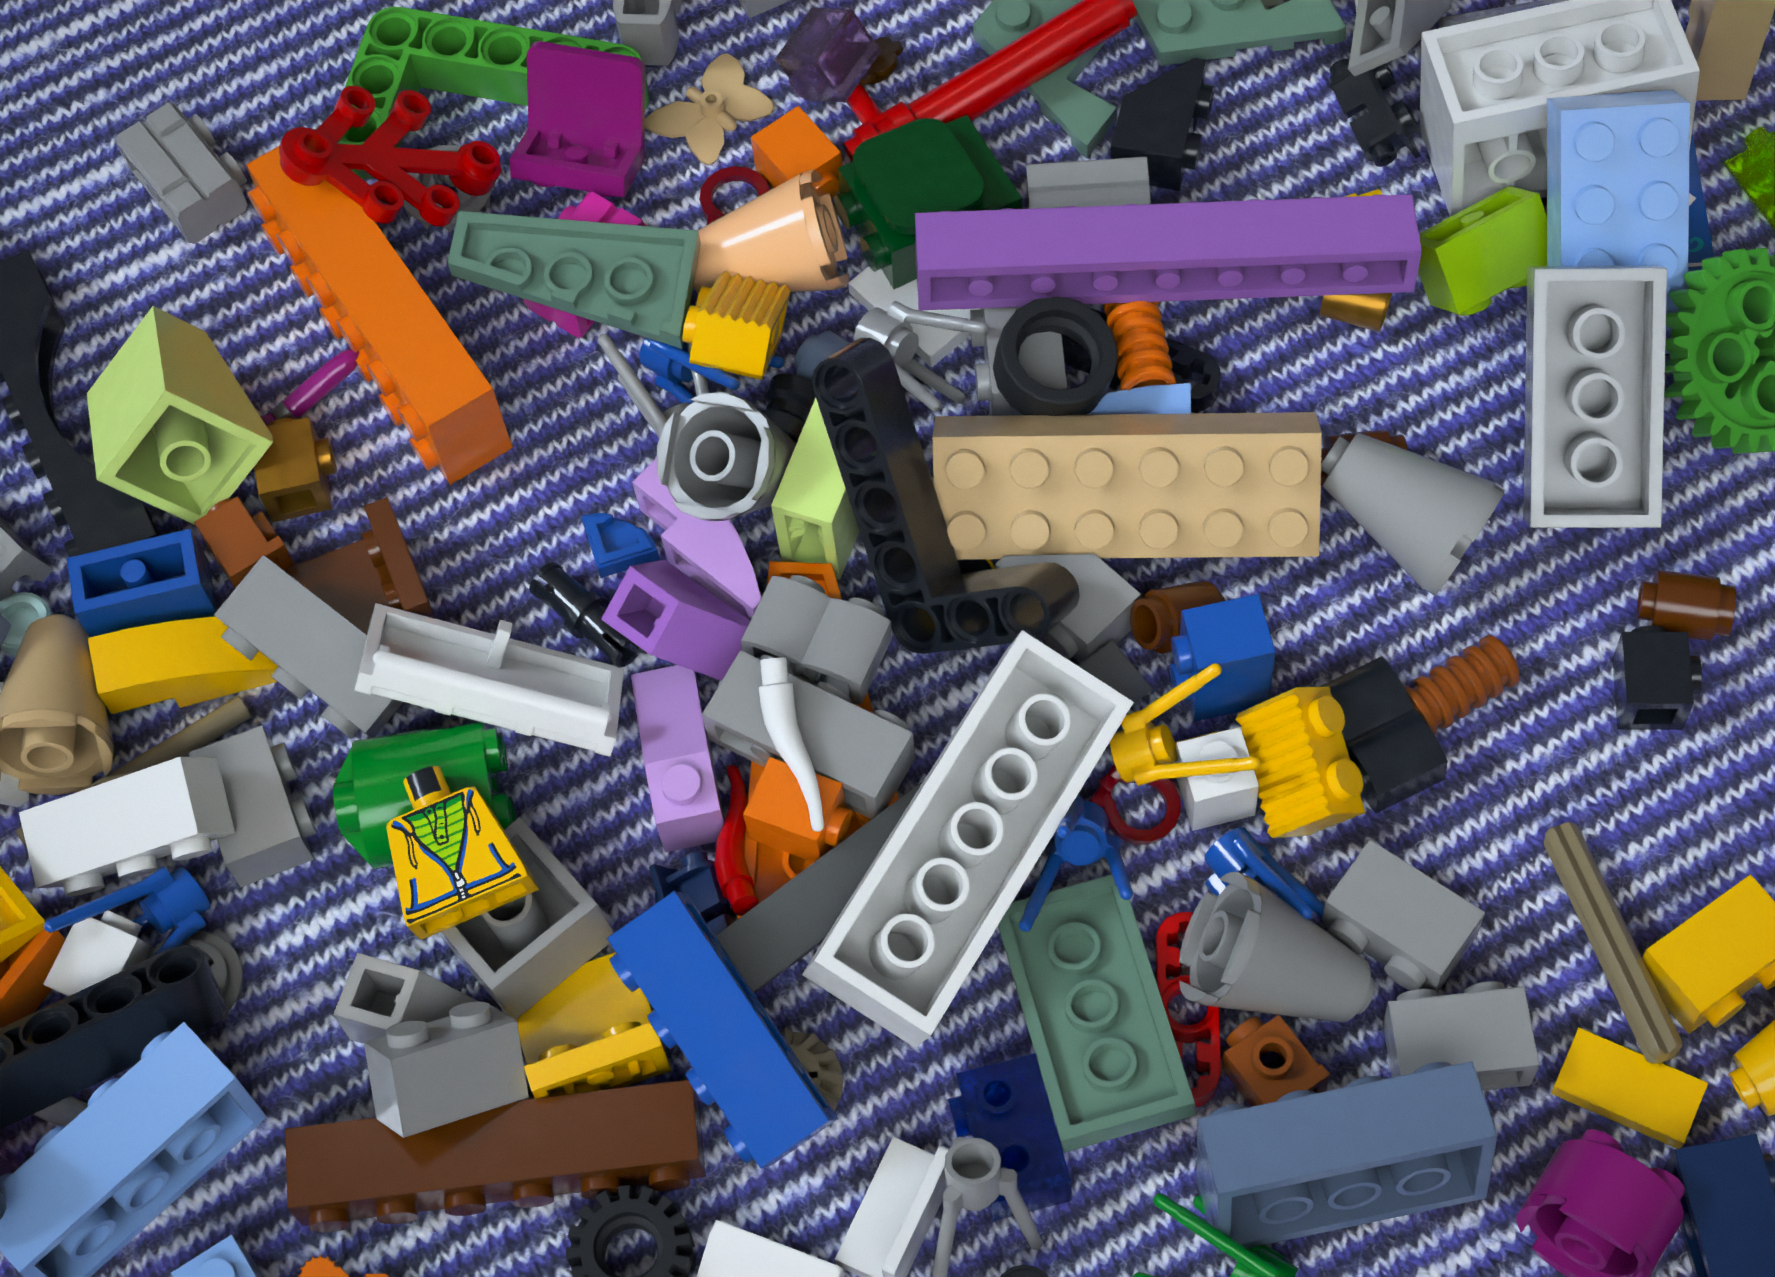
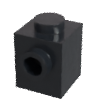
(1654, 679)

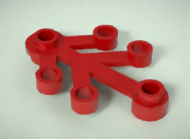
(315, 156)

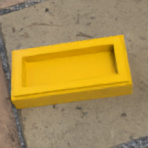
(1629, 1088)

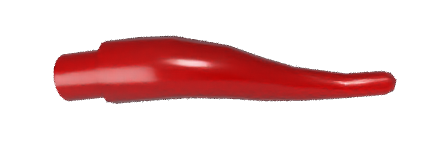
(729, 854)

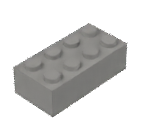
(1594, 396)

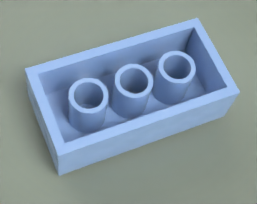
(1619, 182)
(123, 1158)

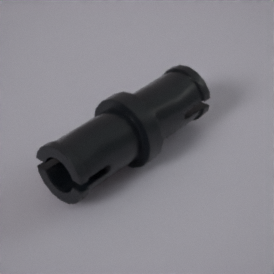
(582, 612)

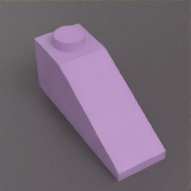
(677, 757)

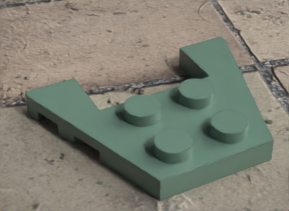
(1220, 27)
(1060, 100)

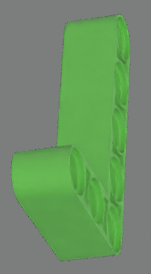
(451, 55)

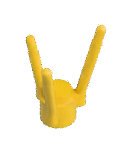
(1145, 750)

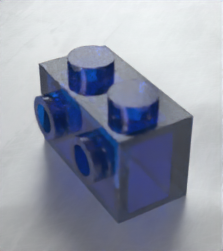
(1012, 1112)

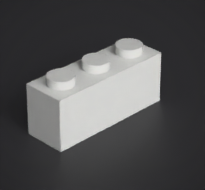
(127, 825)

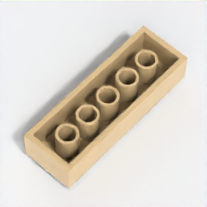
(1130, 484)

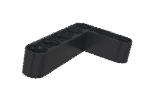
(904, 526)
(102, 1031)

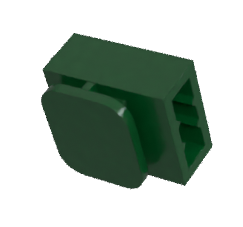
(911, 172)

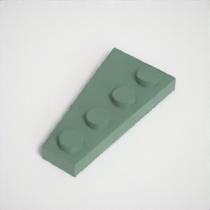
(595, 270)

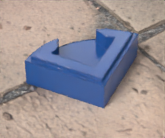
(617, 543)

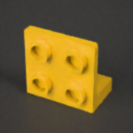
(590, 1035)

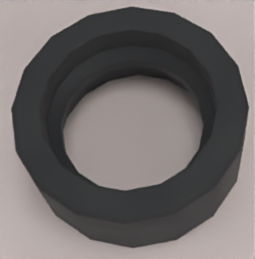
(1061, 317)

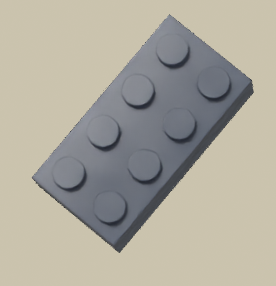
(1346, 1155)

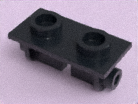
(1386, 124)

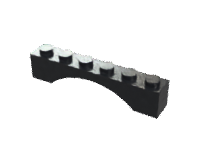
(28, 347)

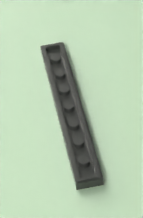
(807, 906)

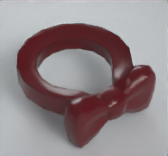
(724, 176)
(1165, 787)

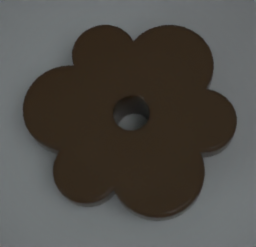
(885, 61)

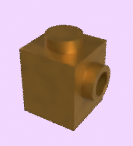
(295, 470)

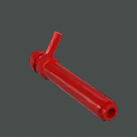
(1001, 73)

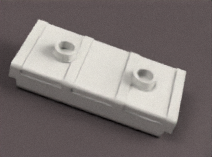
(491, 679)

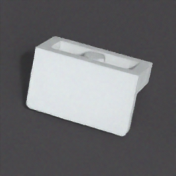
(895, 1212)

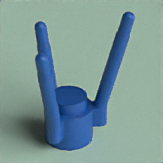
(673, 367)
(1081, 841)
(1241, 853)
(172, 902)

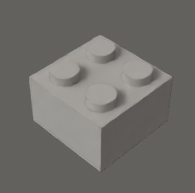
(534, 940)

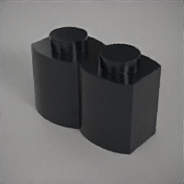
(1386, 735)

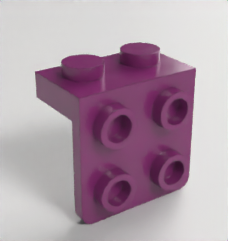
(582, 120)

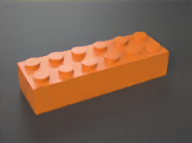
(384, 316)

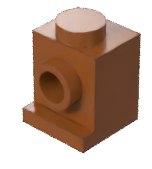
(240, 539)
(1265, 1085)

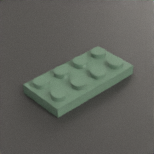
(1095, 1015)

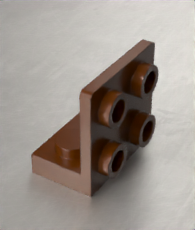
(367, 572)

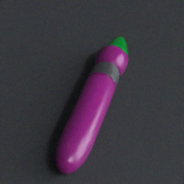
(315, 387)

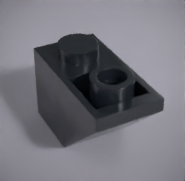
(1162, 121)

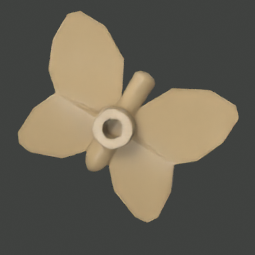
(715, 109)

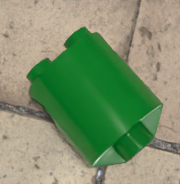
(372, 776)

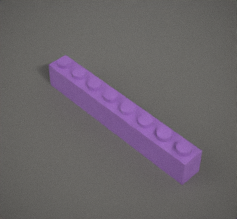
(1167, 251)

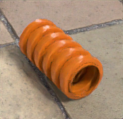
(1140, 344)

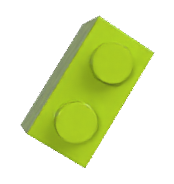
(1483, 250)

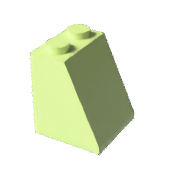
(173, 420)

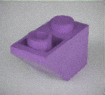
(676, 619)

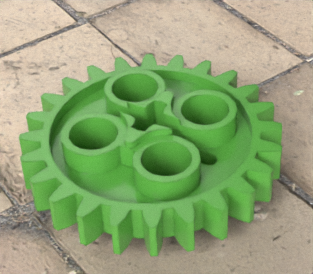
(1733, 318)

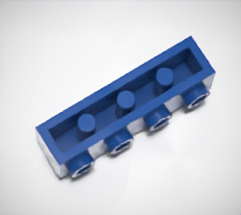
(720, 1029)

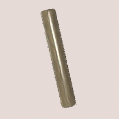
(1612, 943)

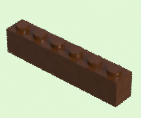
(500, 1155)

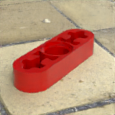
(1206, 1055)

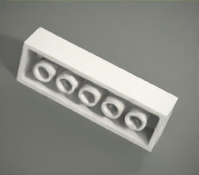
(968, 840)

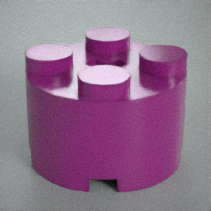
(1602, 1210)

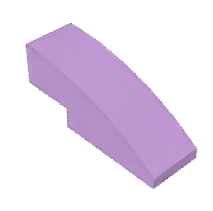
(700, 548)

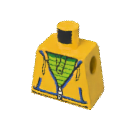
(451, 856)

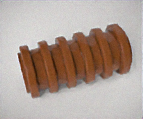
(1464, 682)

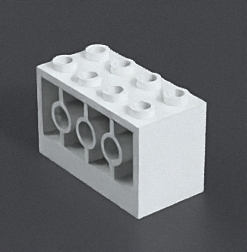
(1493, 75)

